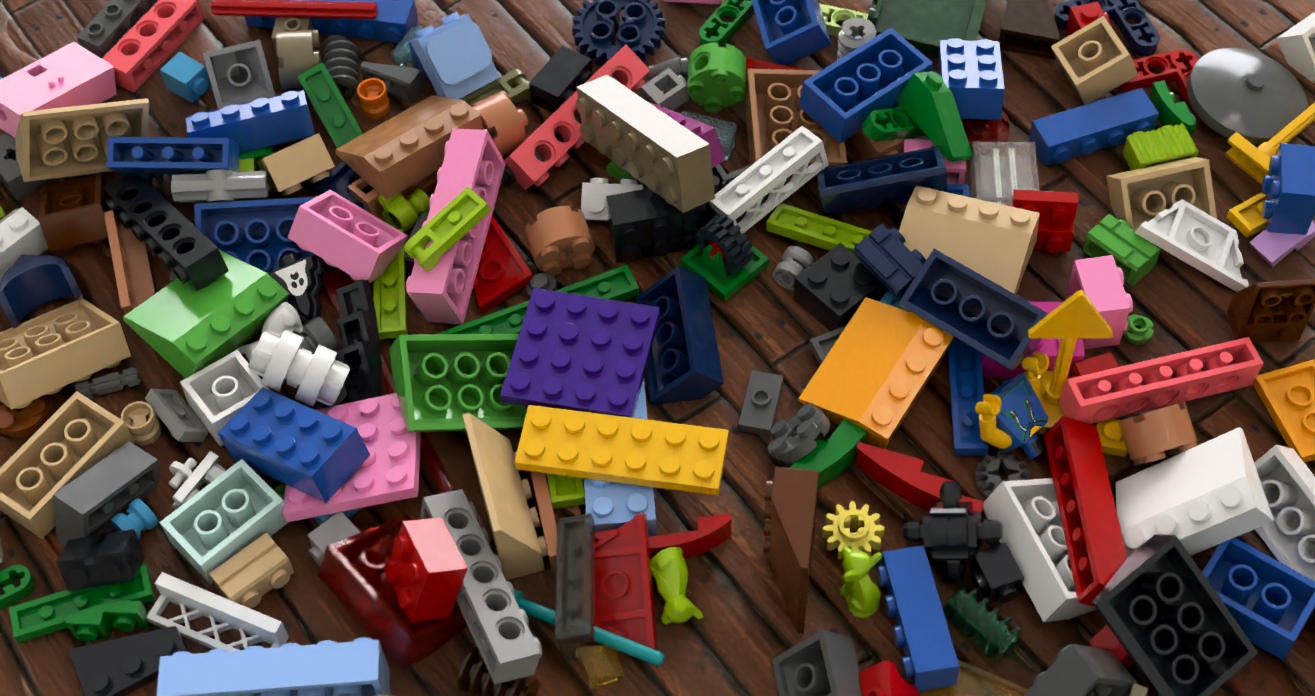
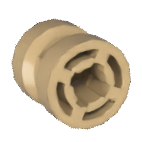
(141, 423)

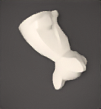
(280, 319)

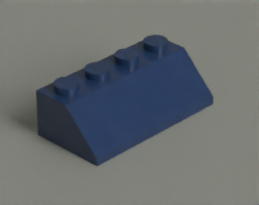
(880, 180)
(973, 309)
(685, 348)

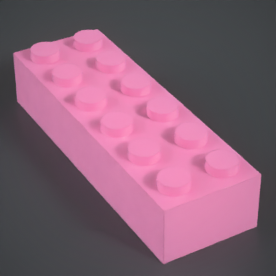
(446, 290)

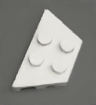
(1198, 242)

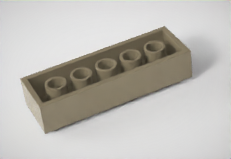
(646, 143)

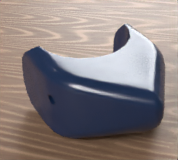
(33, 282)

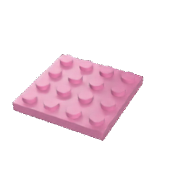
(384, 477)

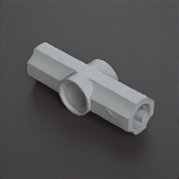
(220, 186)

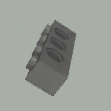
(111, 24)

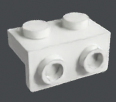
(594, 196)

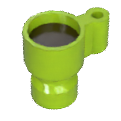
(402, 212)

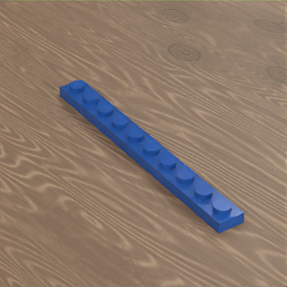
(965, 384)

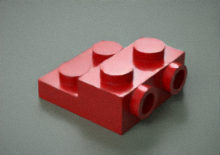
(1056, 217)

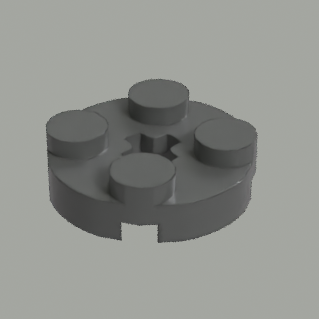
(796, 436)

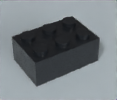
(649, 226)

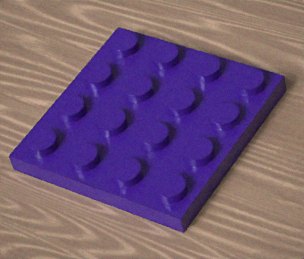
(581, 354)

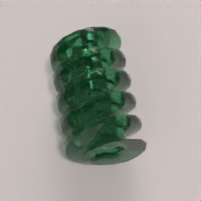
(981, 623)

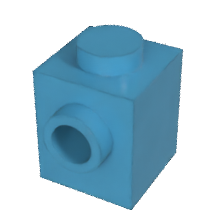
(185, 77)

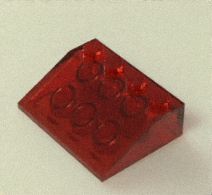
(357, 577)

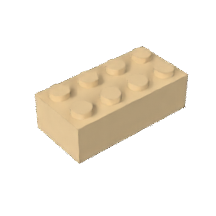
(54, 456)

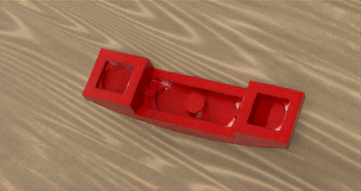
(710, 533)

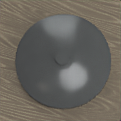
(1244, 94)

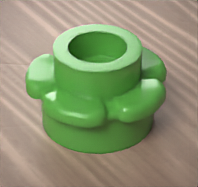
(1135, 335)

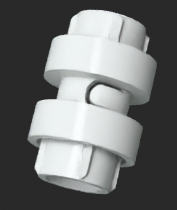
(282, 361)

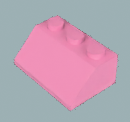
(346, 236)

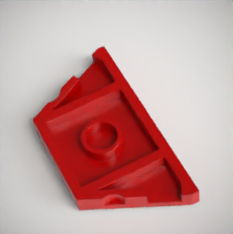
(625, 583)

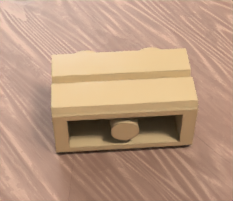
(253, 572)

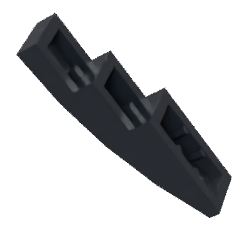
(360, 341)

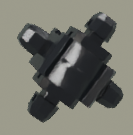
(952, 530)

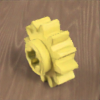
(866, 527)

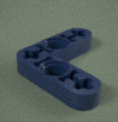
(1115, 11)

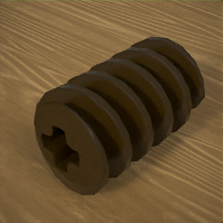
(477, 680)

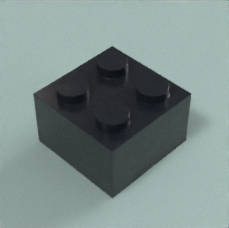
(836, 287)

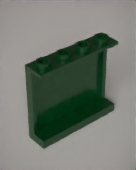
(928, 21)

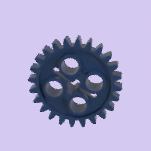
(599, 22)

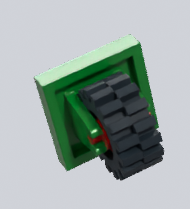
(724, 257)

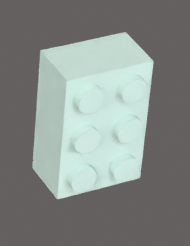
(224, 518)

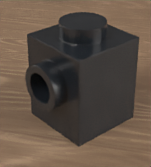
(996, 574)

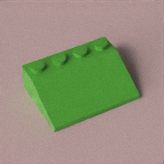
(207, 324)
(452, 376)

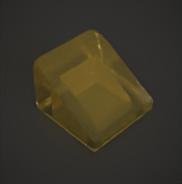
(600, 665)

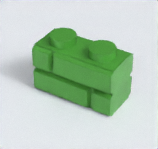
(1130, 251)

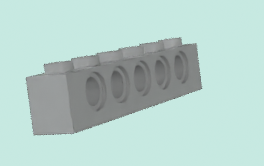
(485, 595)

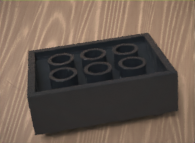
(1173, 621)

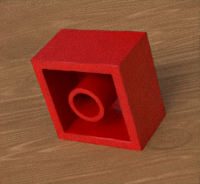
(425, 569)

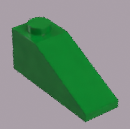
(936, 113)

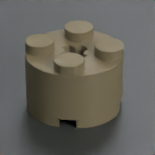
(296, 55)

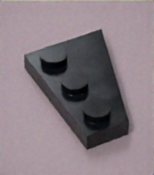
(124, 663)

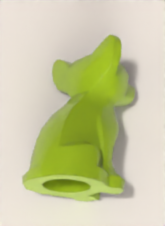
(671, 577)
(859, 591)

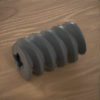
(342, 63)

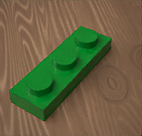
(330, 105)

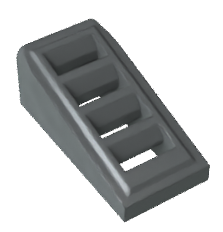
(400, 81)

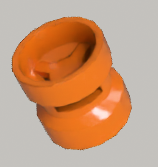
(373, 98)

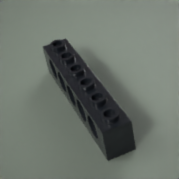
(164, 231)

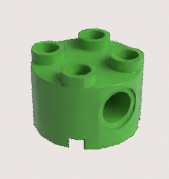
(716, 76)

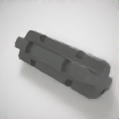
(109, 383)

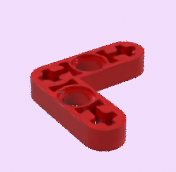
(1173, 69)

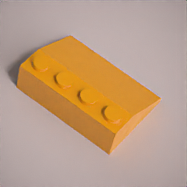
(877, 369)

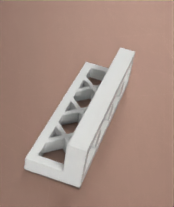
(769, 176)
(216, 608)

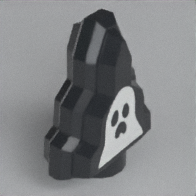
(303, 281)

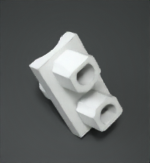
(205, 472)

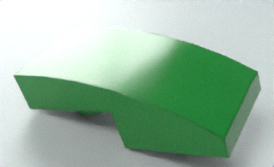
(1169, 111)
(99, 620)

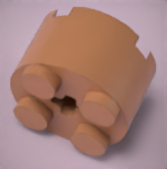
(502, 121)
(560, 240)
(1158, 433)

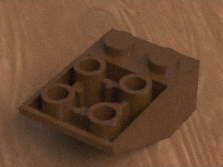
(1272, 310)

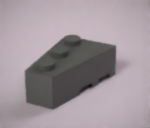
(103, 491)

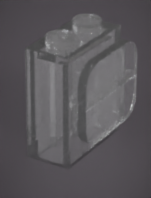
(1001, 168)

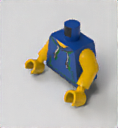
(1014, 410)

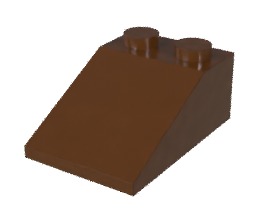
(73, 212)

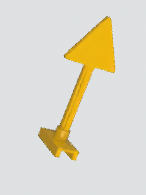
(1256, 159)
(1069, 321)

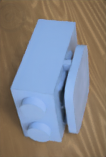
(455, 56)

